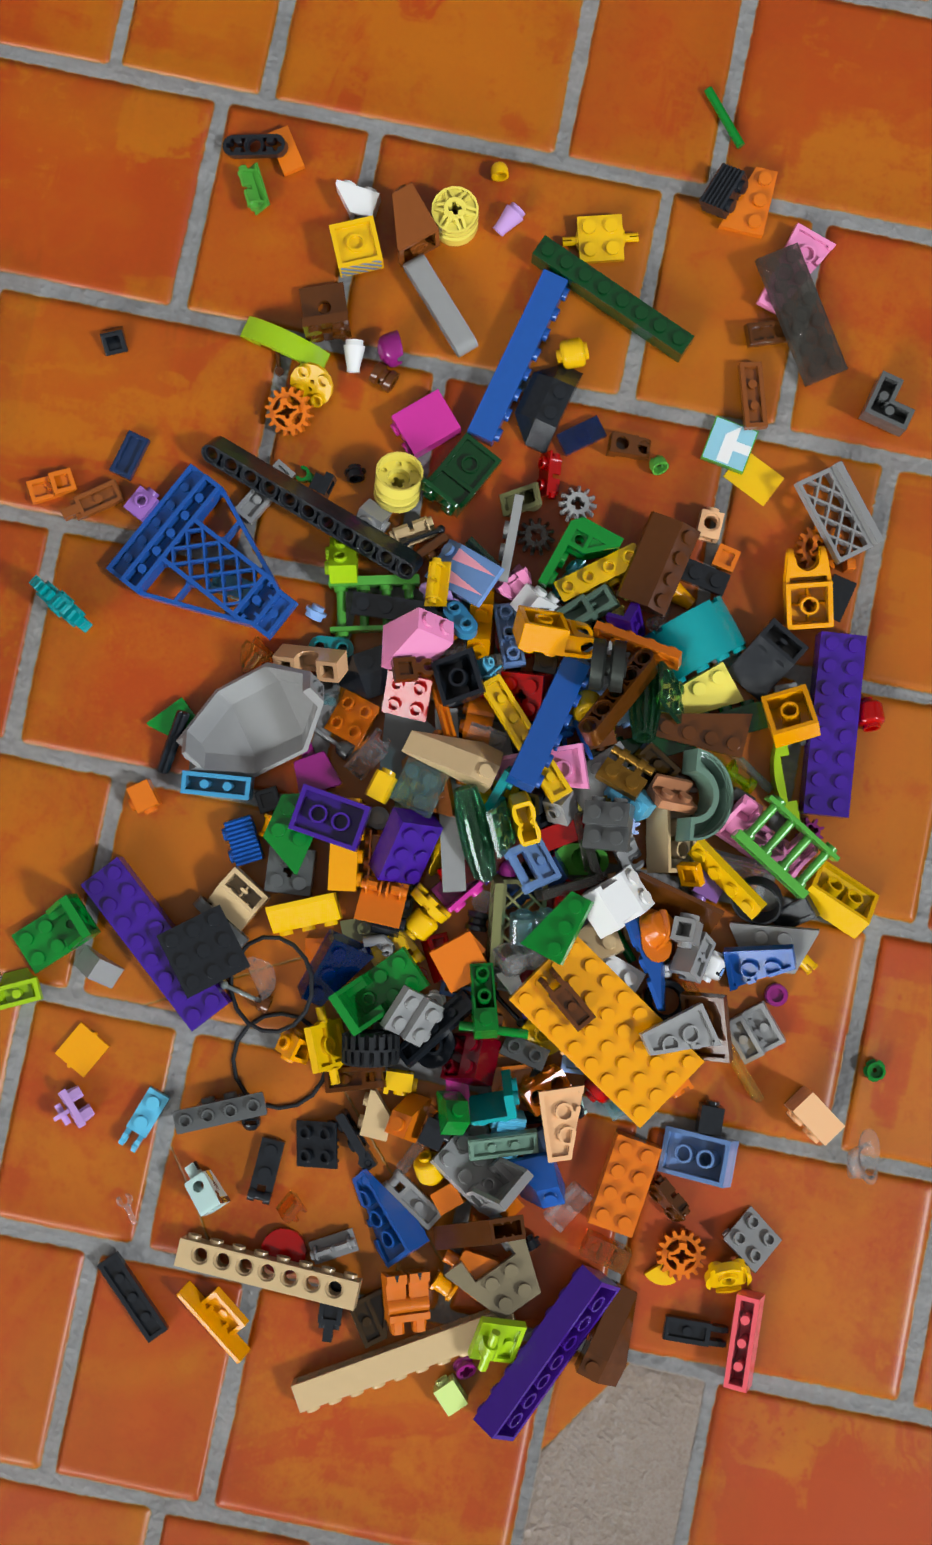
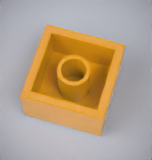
(790, 716)

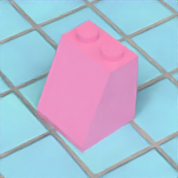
(417, 635)

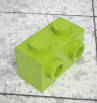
(342, 563)

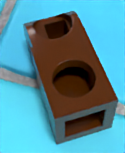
(628, 446)

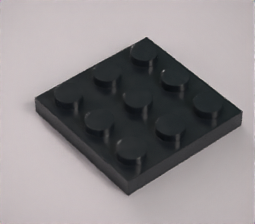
(203, 951)

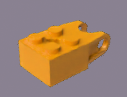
(804, 584)
(550, 633)

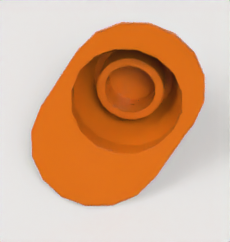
(656, 933)

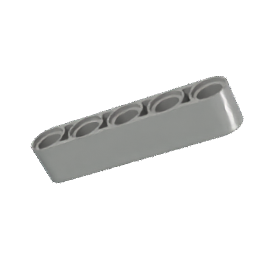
(440, 305)

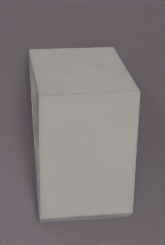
(98, 967)

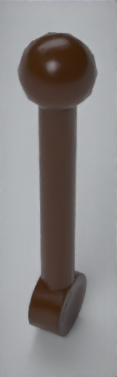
(279, 370)

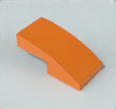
(51, 486)

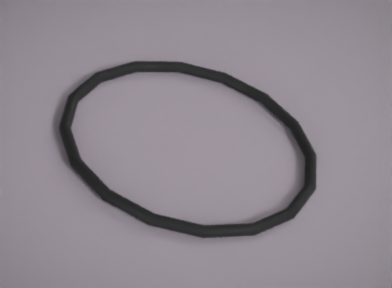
(311, 986)
(235, 1068)

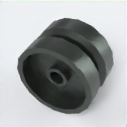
(608, 665)

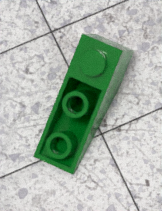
(483, 1001)

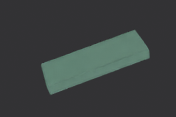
(503, 1144)

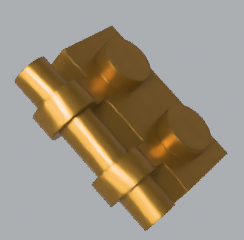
(621, 778)

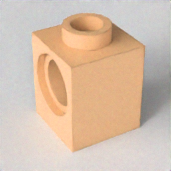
(706, 534)

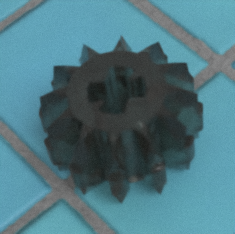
(527, 536)

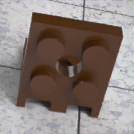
(324, 326)

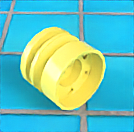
(458, 228)
(398, 482)

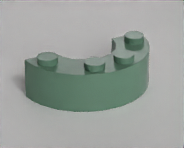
(715, 796)

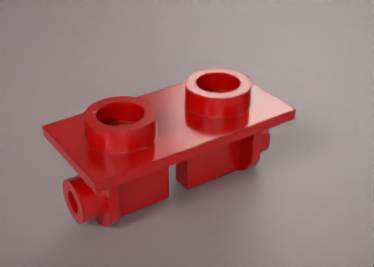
(549, 465)

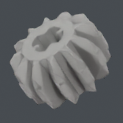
(583, 500)

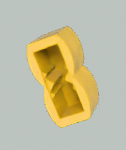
(381, 785)
(524, 818)

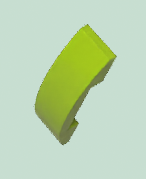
(283, 341)
(777, 778)

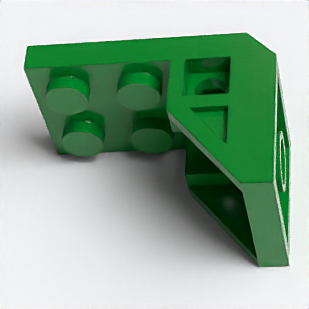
(595, 543)
(56, 932)
(373, 993)

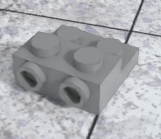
(412, 1016)

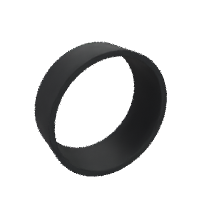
(763, 917)

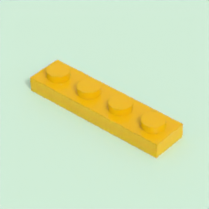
(727, 878)

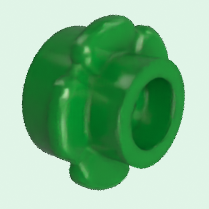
(880, 1070)

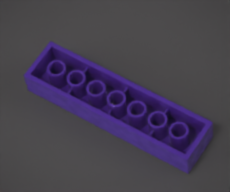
(836, 700)
(138, 921)
(546, 1353)

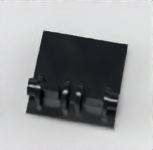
(317, 1144)

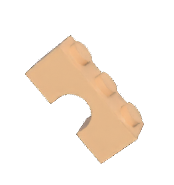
(326, 662)

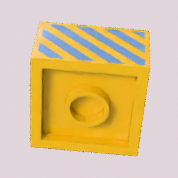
(356, 246)

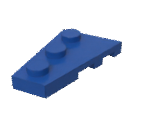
(752, 963)

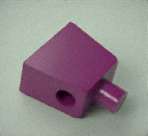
(316, 771)

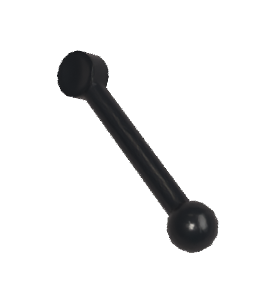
(440, 529)
(519, 1021)

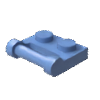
(538, 861)

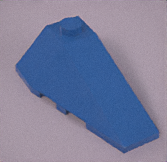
(655, 970)
(394, 1226)

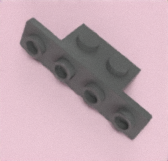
(219, 1111)

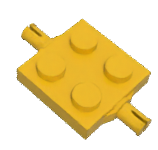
(600, 238)
(325, 1045)

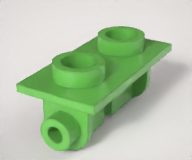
(255, 193)

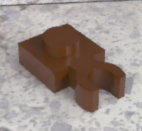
(407, 670)

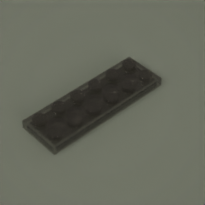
(801, 314)

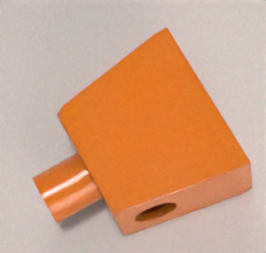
(476, 1260)

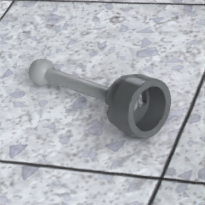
(343, 748)

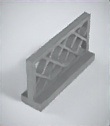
(851, 506)

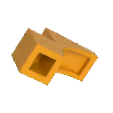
(483, 616)

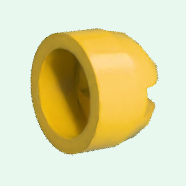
(499, 171)

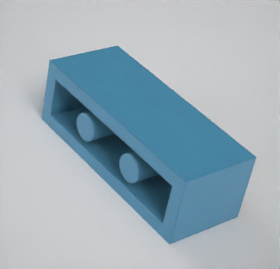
(217, 785)

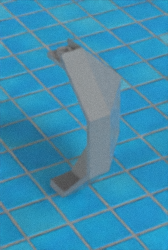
(254, 722)

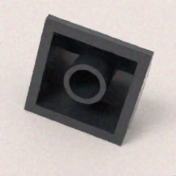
(458, 678)

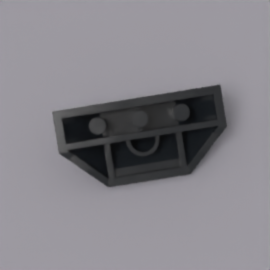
(545, 405)
(365, 673)

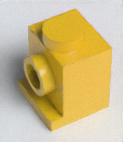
(400, 1082)

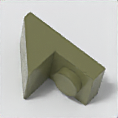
(531, 501)

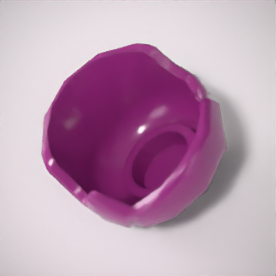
(390, 349)

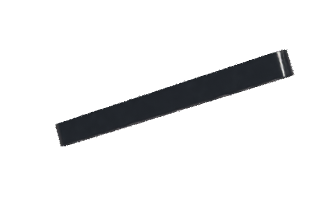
(312, 507)

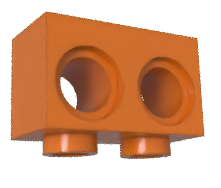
(541, 1082)

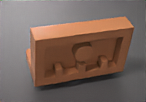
(671, 794)

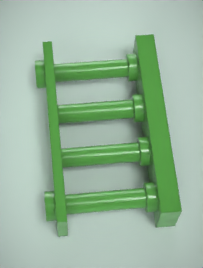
(384, 583)
(763, 853)

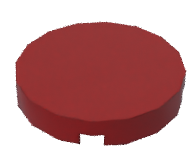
(285, 1242)

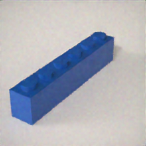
(548, 723)

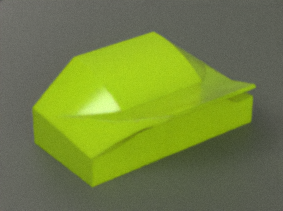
(19, 988)

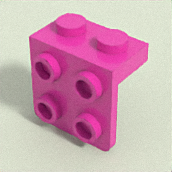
(456, 900)

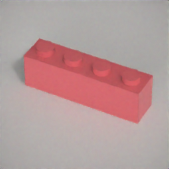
(744, 1340)

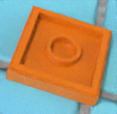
(454, 960)

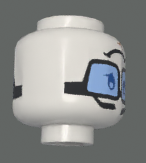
(715, 967)

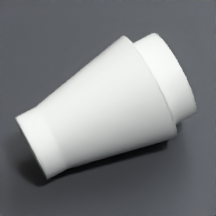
(354, 354)

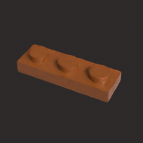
(752, 395)

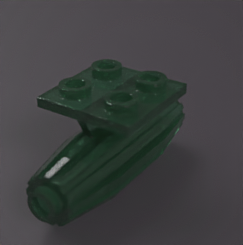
(661, 695)
(482, 831)

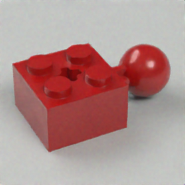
(527, 683)

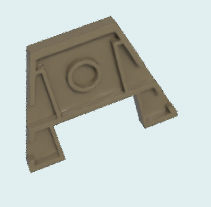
(505, 1285)

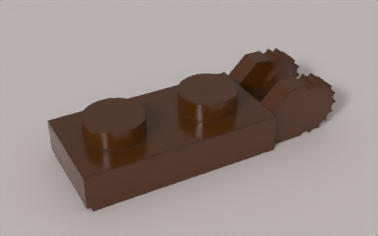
(568, 1001)

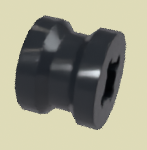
(477, 921)

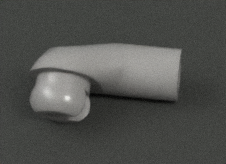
(381, 942)

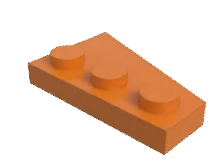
(753, 206)

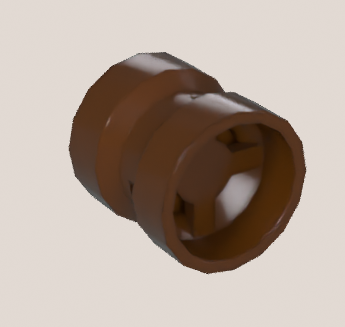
(384, 377)

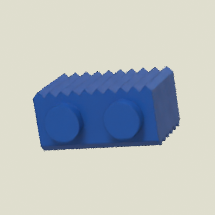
(243, 841)

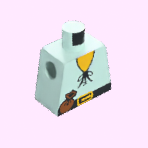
(205, 1199)

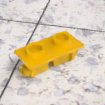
(437, 583)

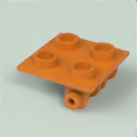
(352, 718)
(381, 902)

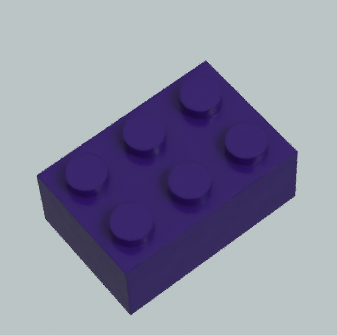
(330, 817)
(405, 846)

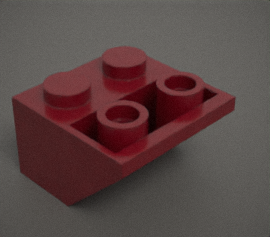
(472, 1060)

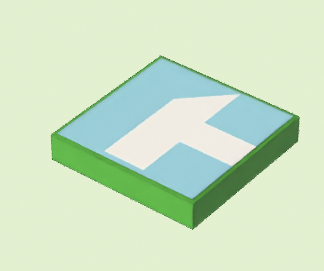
(729, 445)

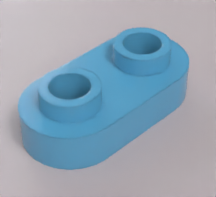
(458, 613)

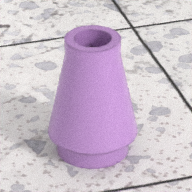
(509, 219)

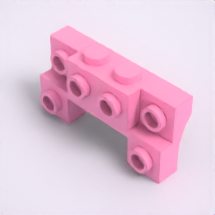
(743, 815)

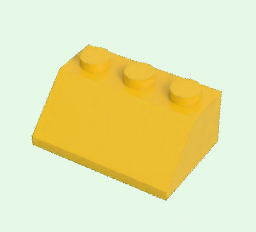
(842, 899)
(304, 914)

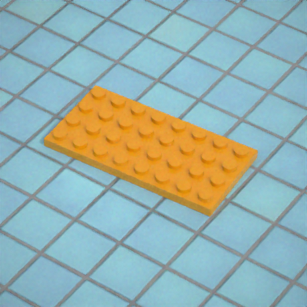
(609, 1045)

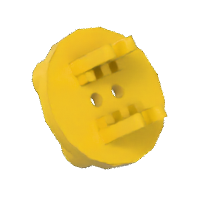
(321, 387)

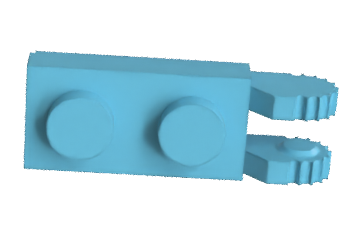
(145, 1116)

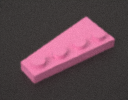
(814, 250)
(569, 760)

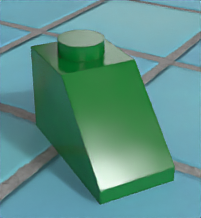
(452, 1112)

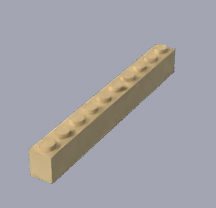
(387, 1363)

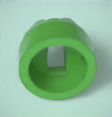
(655, 467)

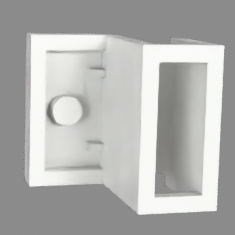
(617, 901)

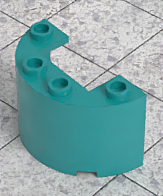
(702, 636)

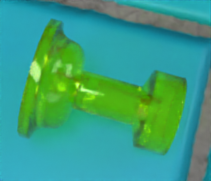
(748, 785)

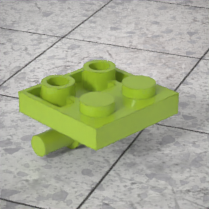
(496, 1341)

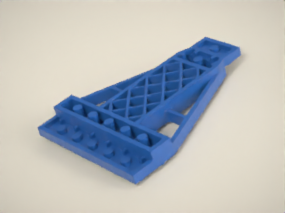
(171, 527)

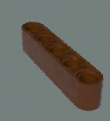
(612, 705)

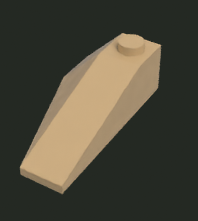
(460, 758)

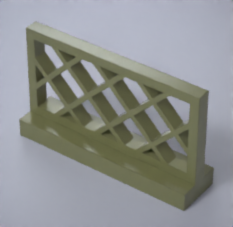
(497, 913)

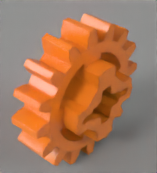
(286, 402)
(814, 541)
(681, 1244)

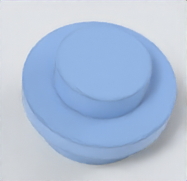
(315, 612)

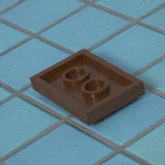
(717, 1010)

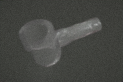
(127, 1207)

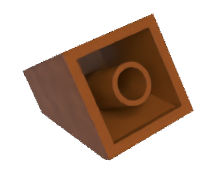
(413, 224)

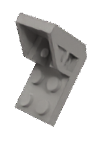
(485, 1183)

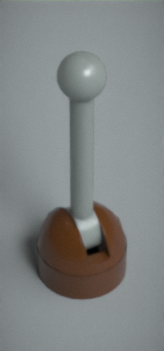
(260, 1005)

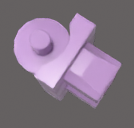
(79, 1116)

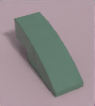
(591, 606)

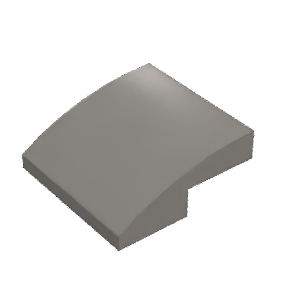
(755, 1032)

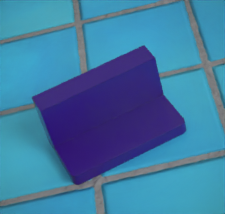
(630, 621)

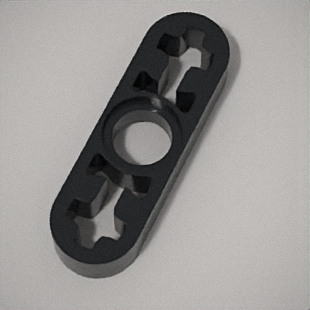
(247, 140)

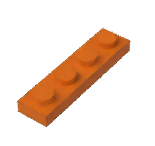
(668, 654)

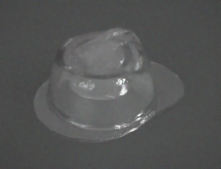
(864, 1158)

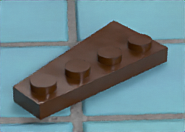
(708, 731)

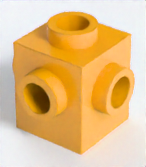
(293, 1046)

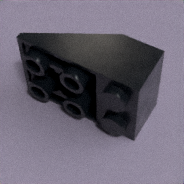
(767, 659)

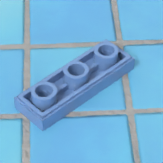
(504, 620)

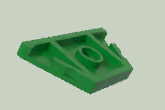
(287, 843)

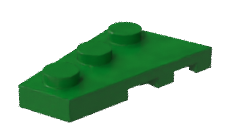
(560, 928)

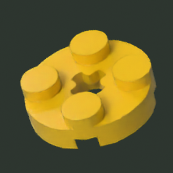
(430, 903)
(727, 1276)

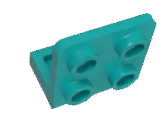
(495, 1105)

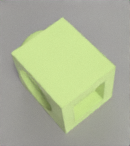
(450, 1394)

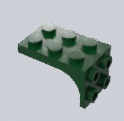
(460, 475)

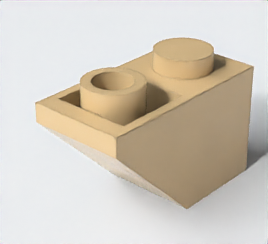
(375, 1118)

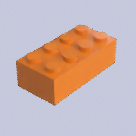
(623, 1183)

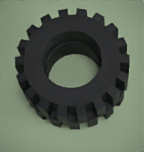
(371, 1048)

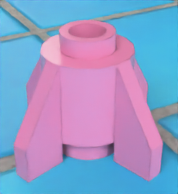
(516, 581)

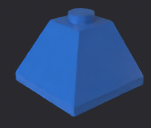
(547, 1185)

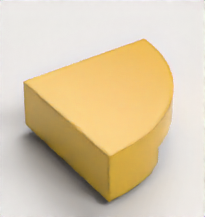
(658, 1277)

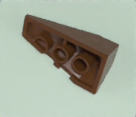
(608, 1343)

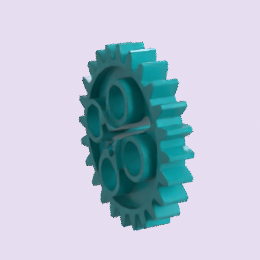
(60, 603)

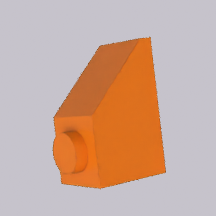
(408, 1117)

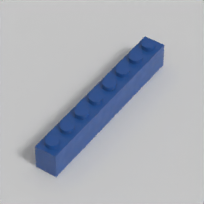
(517, 358)

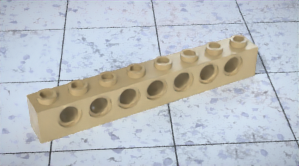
(188, 1258)

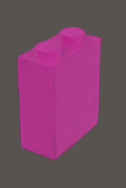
(425, 424)

